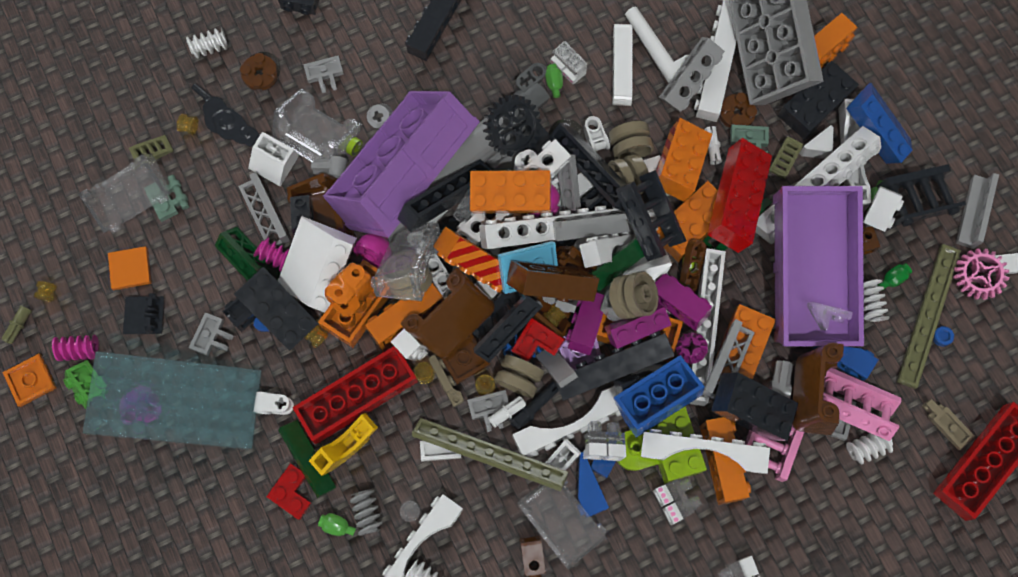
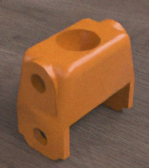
(349, 288)

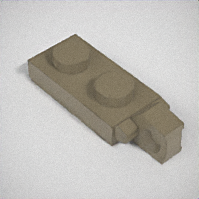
(446, 381)
(948, 424)

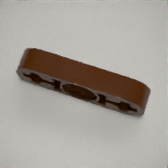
(688, 259)

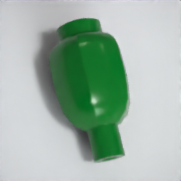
(896, 276)

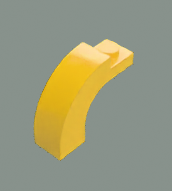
(345, 446)

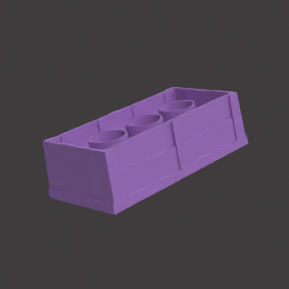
(400, 161)
(818, 263)

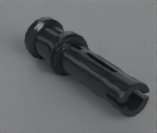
(529, 411)

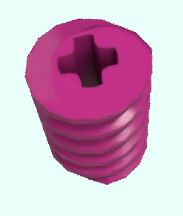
(271, 253)
(75, 349)

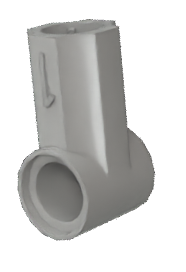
(334, 166)
(782, 378)

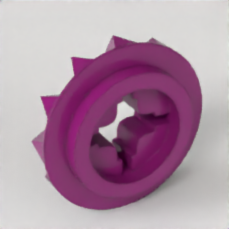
(698, 353)

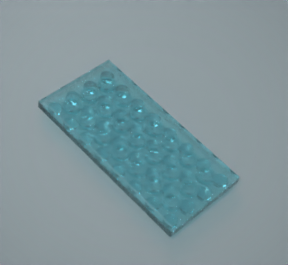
(171, 401)

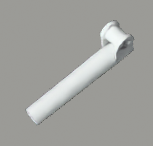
(653, 45)

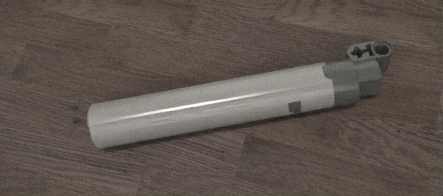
(476, 146)

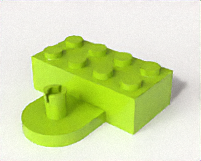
(674, 467)

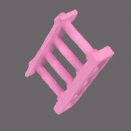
(870, 397)
(788, 451)

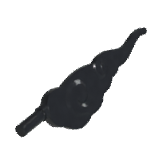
(224, 120)

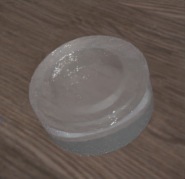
(410, 511)

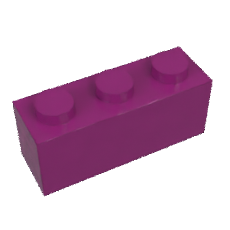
(682, 302)
(586, 325)
(629, 330)

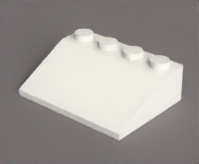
(314, 261)

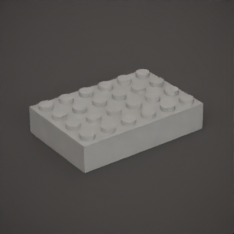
(775, 48)

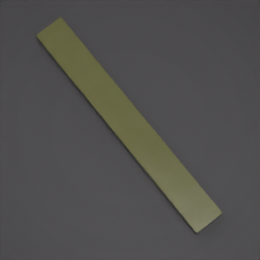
(928, 316)
(490, 454)

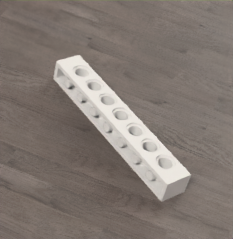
(550, 149)
(830, 172)
(490, 230)

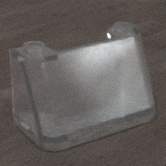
(311, 131)
(126, 193)
(405, 263)
(562, 523)

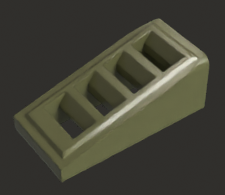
(142, 147)
(791, 147)

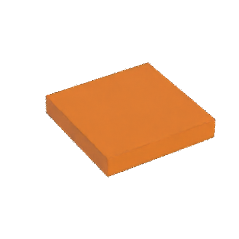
(129, 268)
(29, 380)

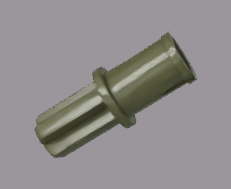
(16, 325)

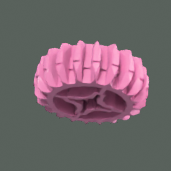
(978, 267)

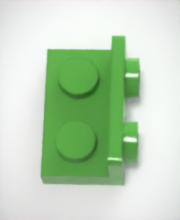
(79, 380)

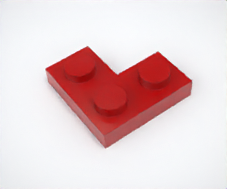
(537, 335)
(285, 493)

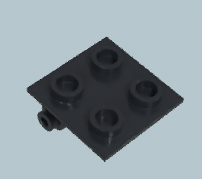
(143, 314)

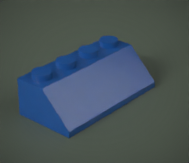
(873, 113)
(658, 396)

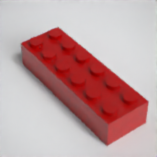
(740, 195)
(355, 395)
(983, 466)

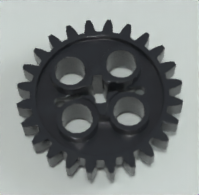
(506, 109)

